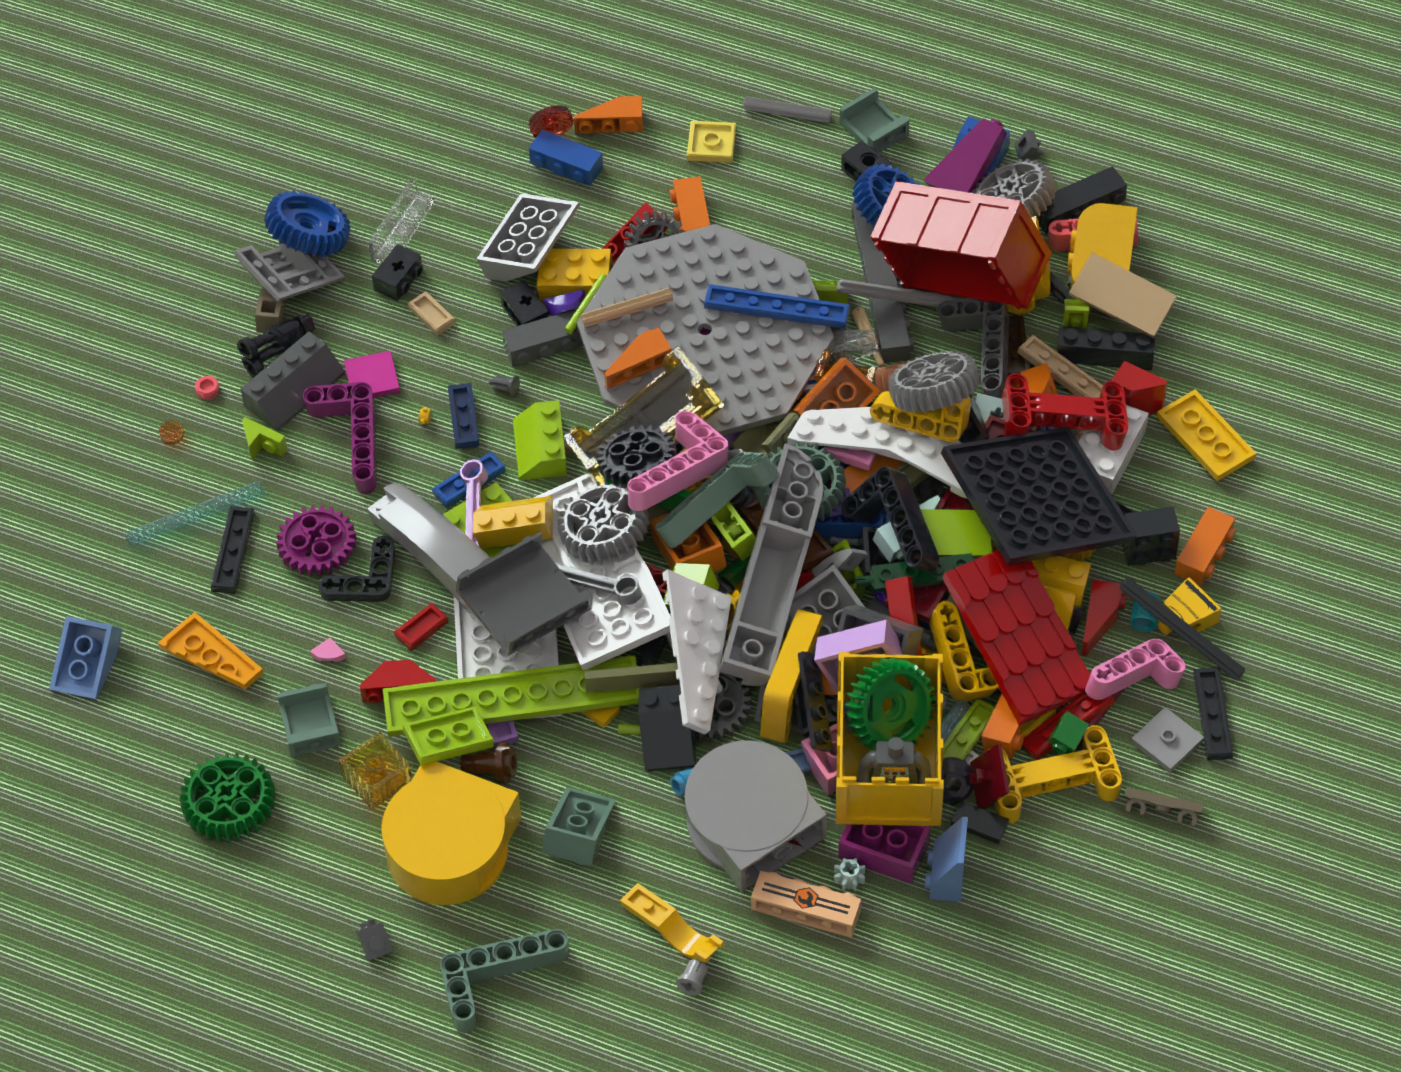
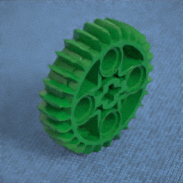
(227, 797)

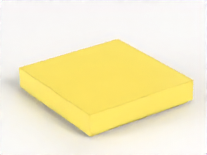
(711, 141)

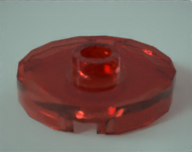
(551, 119)

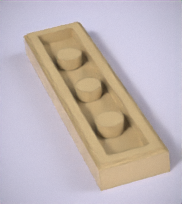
(1061, 369)

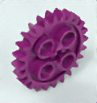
(316, 540)

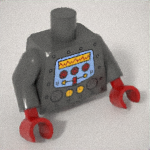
(894, 760)

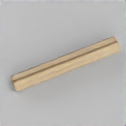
(627, 307)

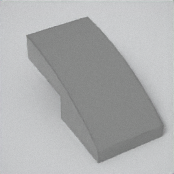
(843, 560)

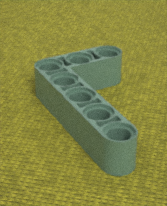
(740, 471)
(496, 967)

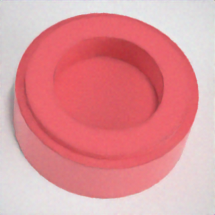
(207, 387)

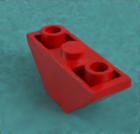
(391, 675)

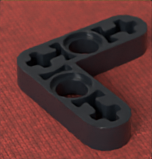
(374, 579)

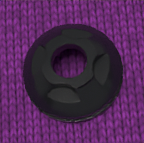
(960, 769)

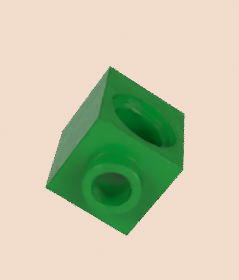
(1067, 733)

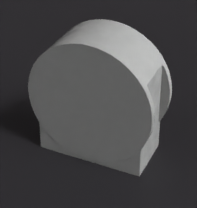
(746, 808)

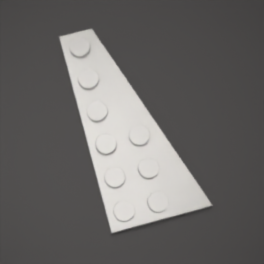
(697, 640)

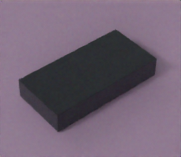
(982, 822)

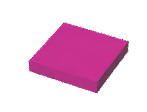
(375, 370)

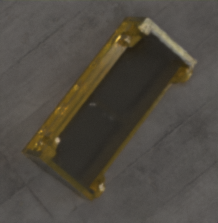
(656, 404)

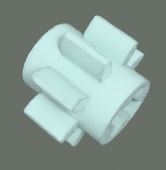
(849, 874)

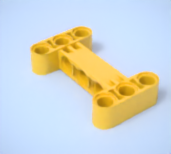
(1063, 773)

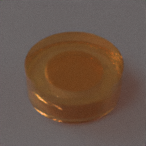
(171, 432)

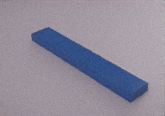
(777, 306)

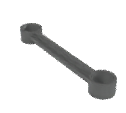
(605, 584)

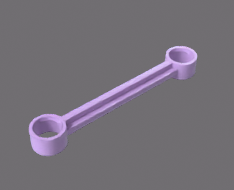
(473, 492)

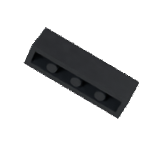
(1073, 199)
(1106, 347)

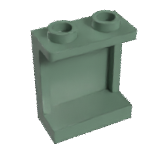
(873, 122)
(308, 719)

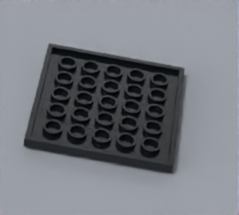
(1038, 495)

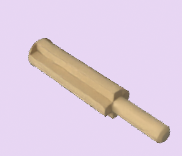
(863, 323)

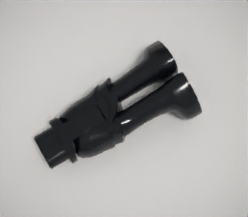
(283, 335)

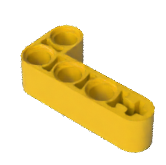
(942, 424)
(946, 622)

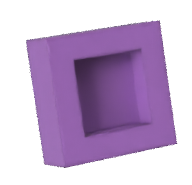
(503, 732)

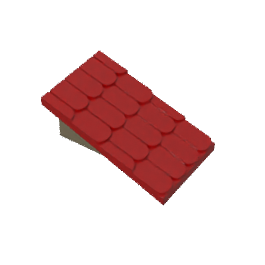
(1018, 634)

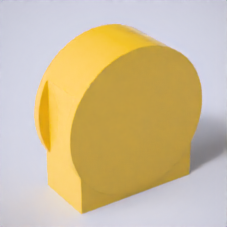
(448, 834)

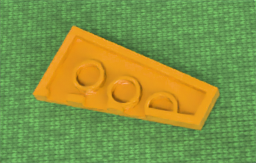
(209, 650)

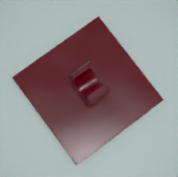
(989, 777)

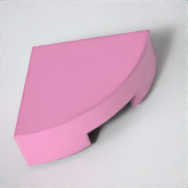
(328, 652)

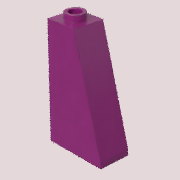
(969, 158)

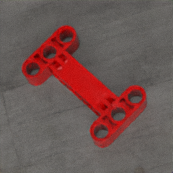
(1100, 414)

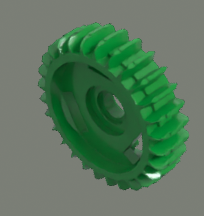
(907, 705)

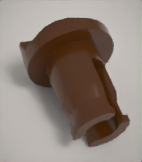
(497, 762)

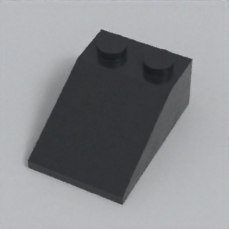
(663, 736)

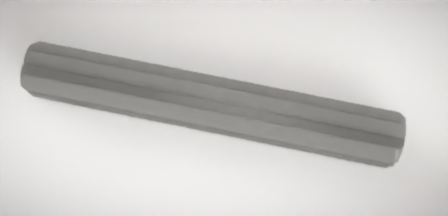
(787, 109)

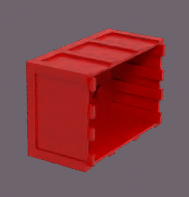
(961, 244)

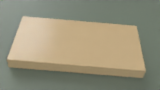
(1122, 295)

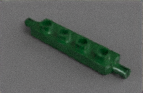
(920, 578)

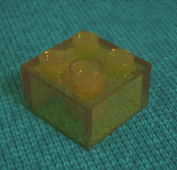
(375, 770)

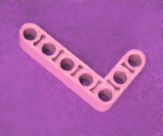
(704, 456)

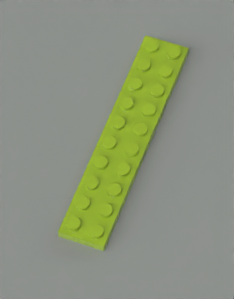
(506, 695)

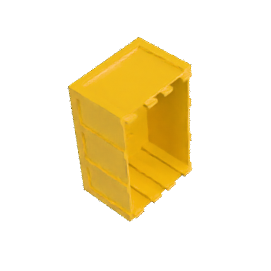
(880, 801)

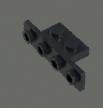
(811, 704)

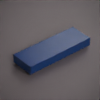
(455, 488)

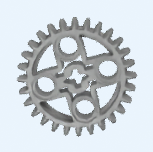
(1021, 181)
(933, 381)
(601, 523)

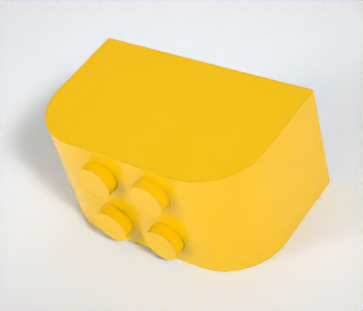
(1104, 231)

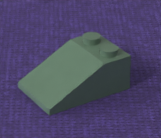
(577, 826)

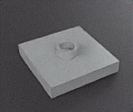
(1167, 739)

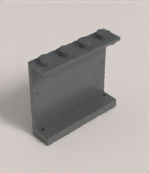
(521, 594)

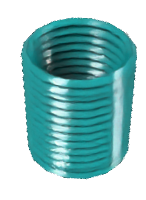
(1142, 619)

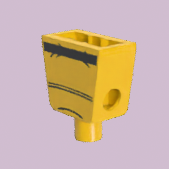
(1192, 606)

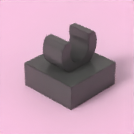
(1028, 146)

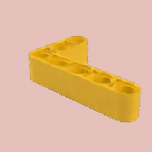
(786, 676)

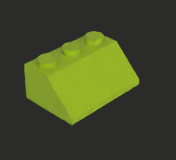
(540, 441)

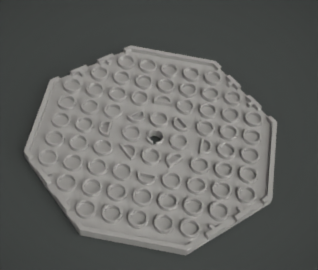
(748, 360)

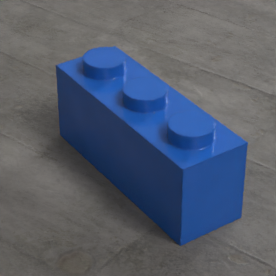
(566, 157)

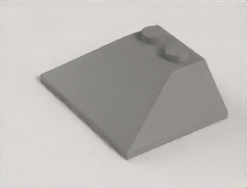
(287, 272)

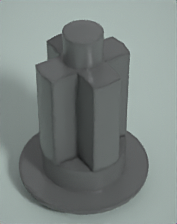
(506, 384)

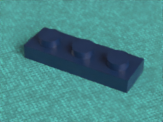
(463, 415)

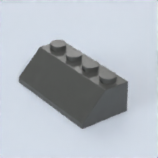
(278, 389)

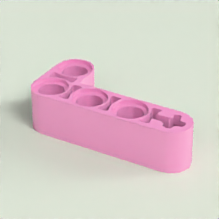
(1148, 659)

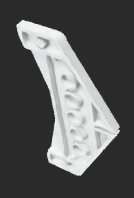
(858, 430)

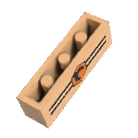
(806, 903)

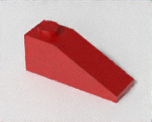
(1103, 611)

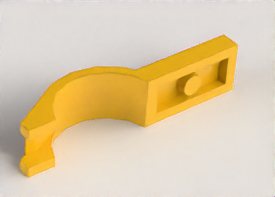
(670, 924)

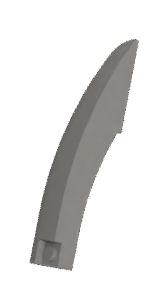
(427, 536)
(773, 569)

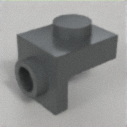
(373, 939)

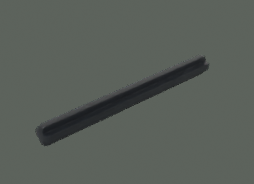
(1182, 628)

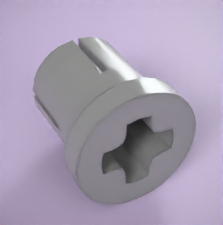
(691, 980)

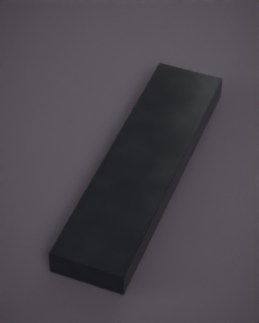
(232, 550)
(1213, 714)

